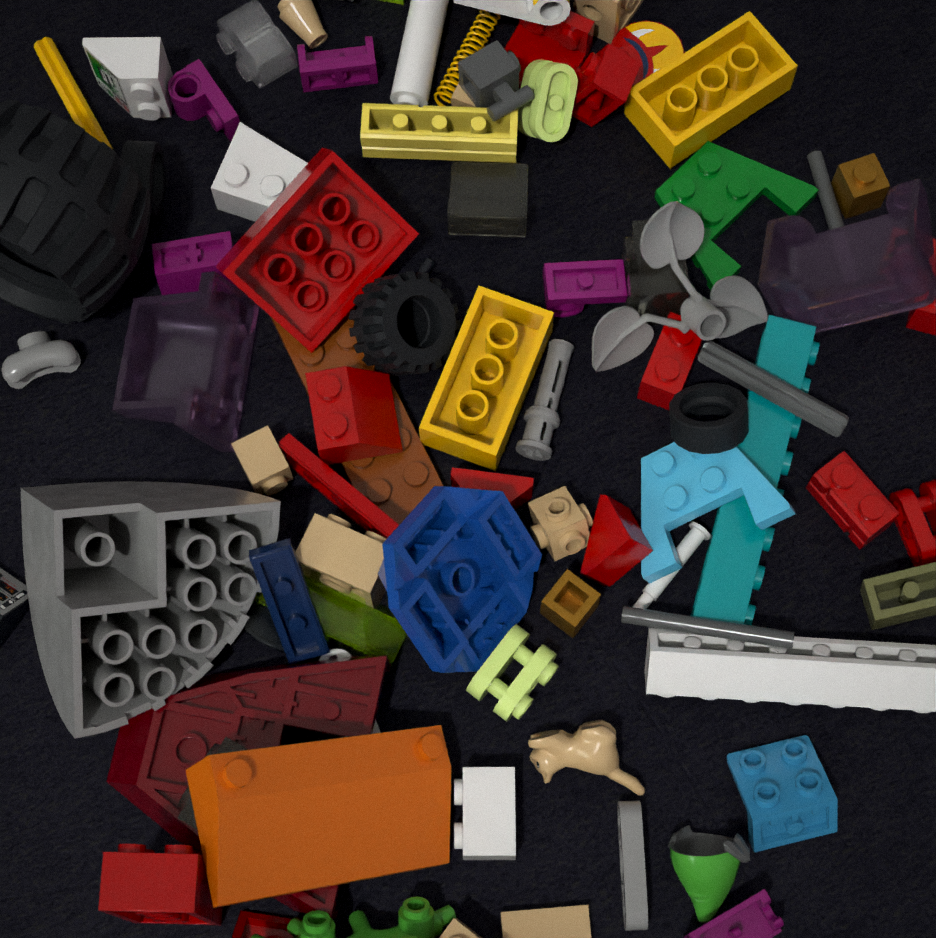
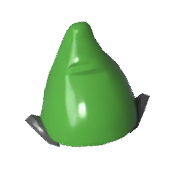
(707, 867)

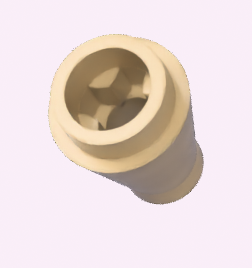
(303, 20)

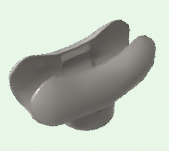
(37, 358)

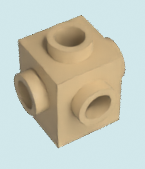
(559, 532)

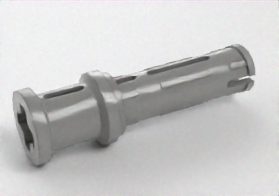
(543, 416)

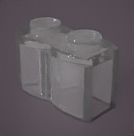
(256, 44)

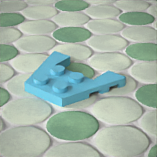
(690, 484)

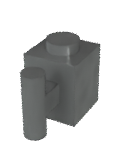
(492, 80)

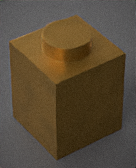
(860, 185)
(570, 603)

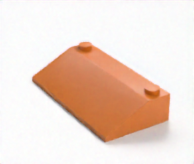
(322, 812)

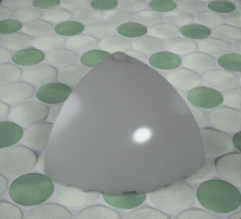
(136, 589)

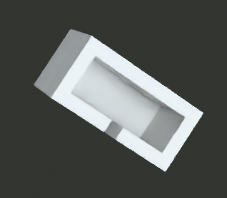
(488, 813)

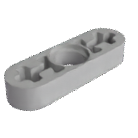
(632, 865)

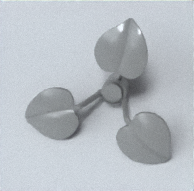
(733, 305)

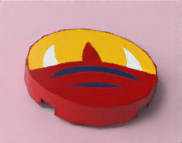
(650, 44)

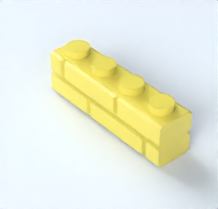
(437, 133)

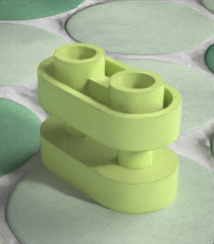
(553, 102)
(513, 699)

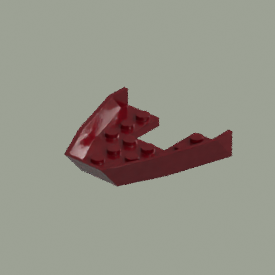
(252, 710)

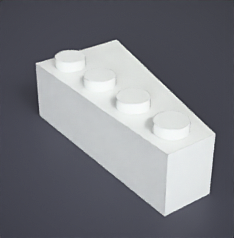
(253, 174)

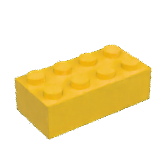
(709, 89)
(486, 378)

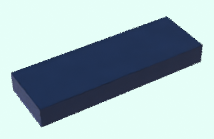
(289, 601)

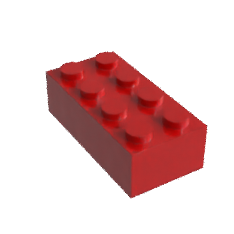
(157, 886)

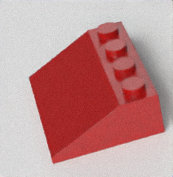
(317, 248)

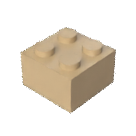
(343, 558)

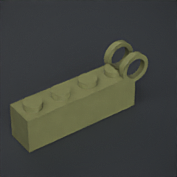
(900, 596)

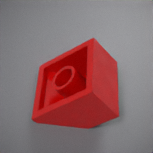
(353, 414)

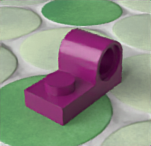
(206, 101)
(579, 283)

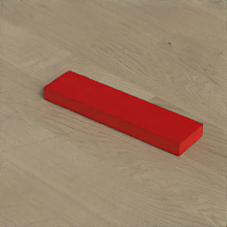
(336, 488)

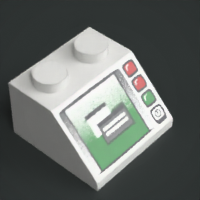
(132, 73)

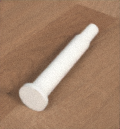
(684, 551)

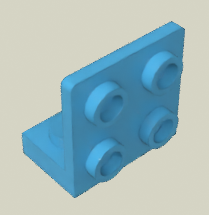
(784, 793)

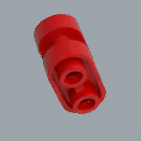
(913, 524)

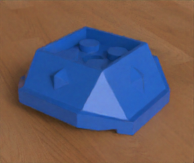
(459, 575)

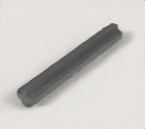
(773, 388)

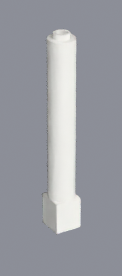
(419, 52)

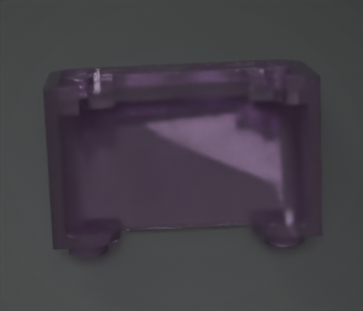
(854, 269)

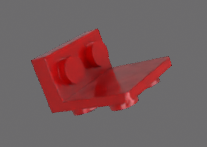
(561, 43)

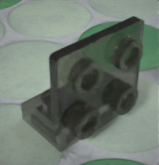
(488, 199)

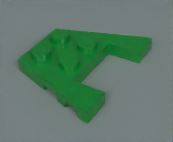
(720, 189)

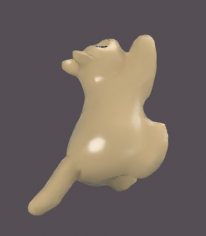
(588, 749)

